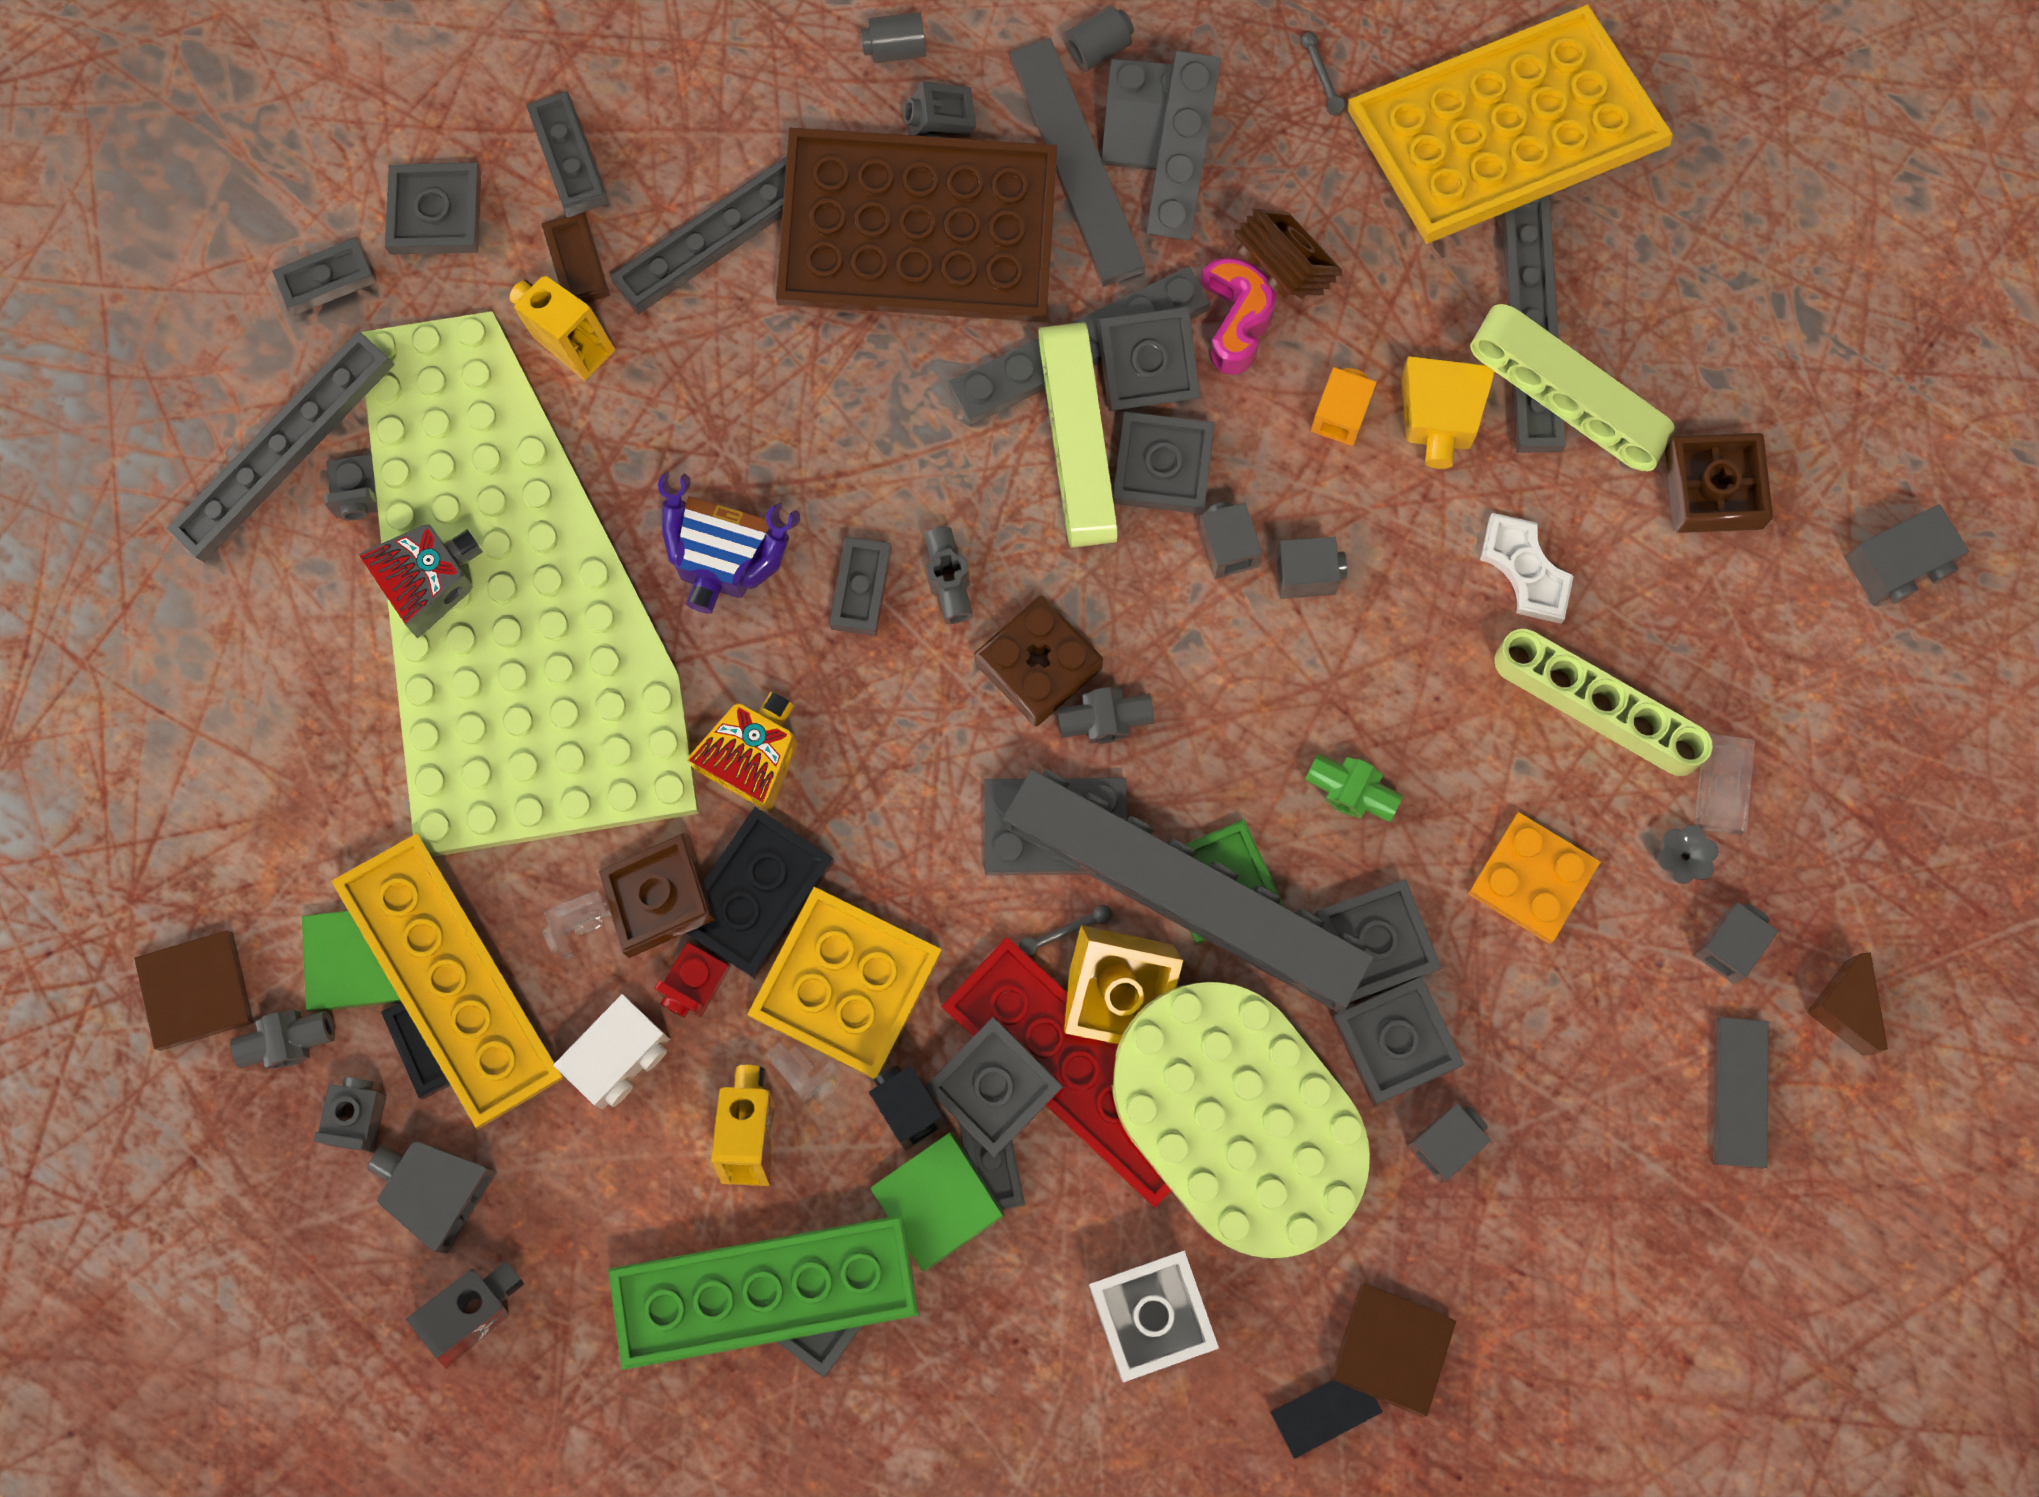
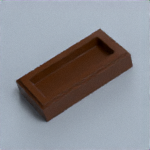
(576, 257)

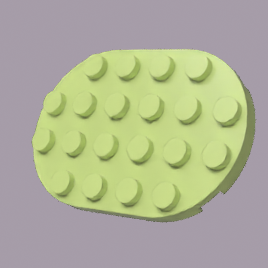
(1241, 1119)

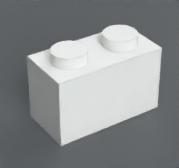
(613, 1053)

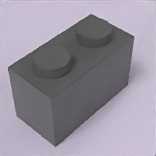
(1906, 555)

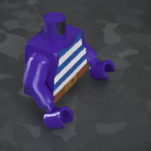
(719, 545)

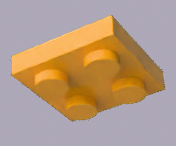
(1534, 878)

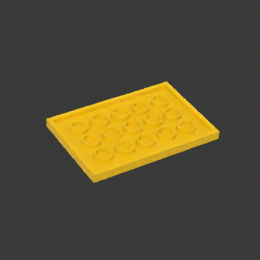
(1508, 123)

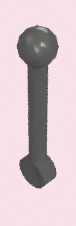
(1335, 103)
(1030, 946)

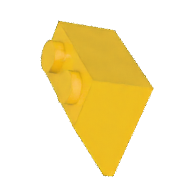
(1114, 980)

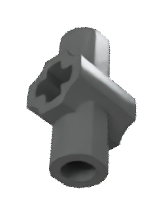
(944, 556)
(1105, 715)
(282, 1039)

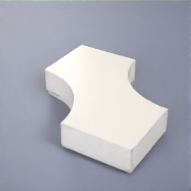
(1538, 585)

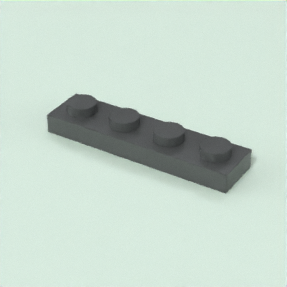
(1183, 145)

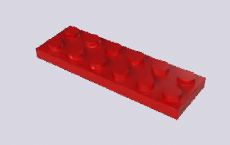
(1034, 1011)

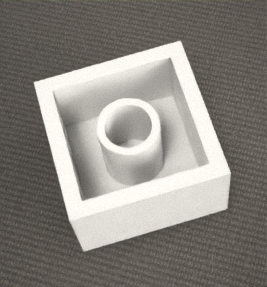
(1153, 1316)

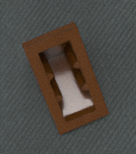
(1852, 1006)

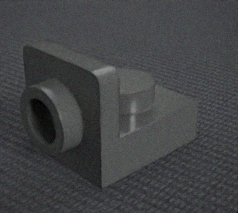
(940, 109)
(351, 487)

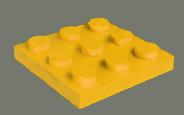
(845, 983)

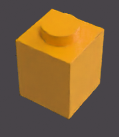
(1343, 405)

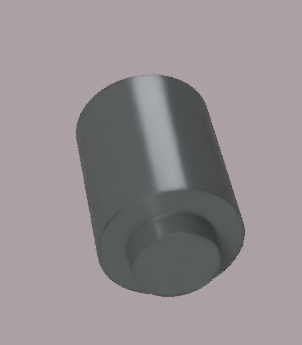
(894, 37)
(1099, 37)

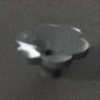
(1696, 849)

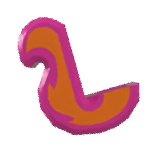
(1250, 316)

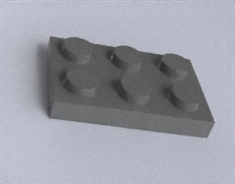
(1015, 856)

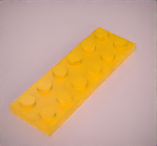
(447, 981)

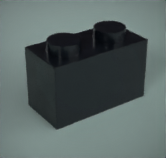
(906, 1105)

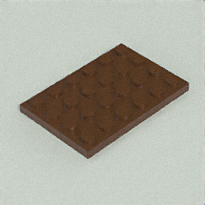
(917, 224)

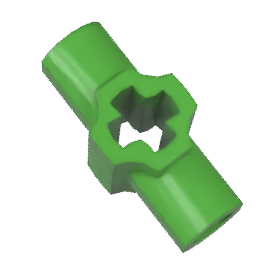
(1354, 787)

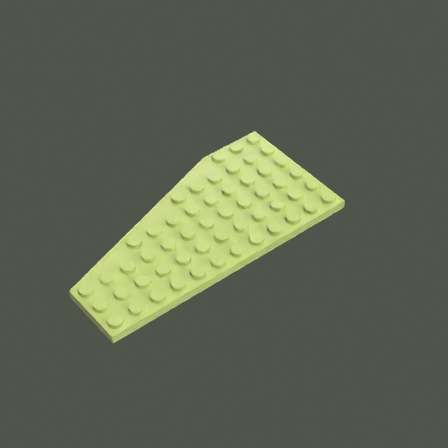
(546, 685)

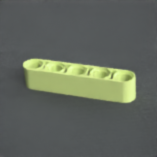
(1572, 387)
(1077, 435)
(1625, 702)

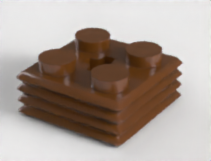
(1287, 253)
(1735, 461)
(1037, 689)

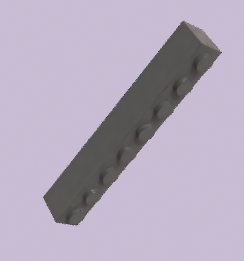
(1188, 891)

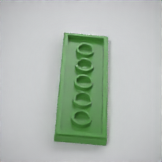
(763, 1292)

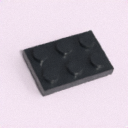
(758, 891)

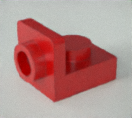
(692, 982)

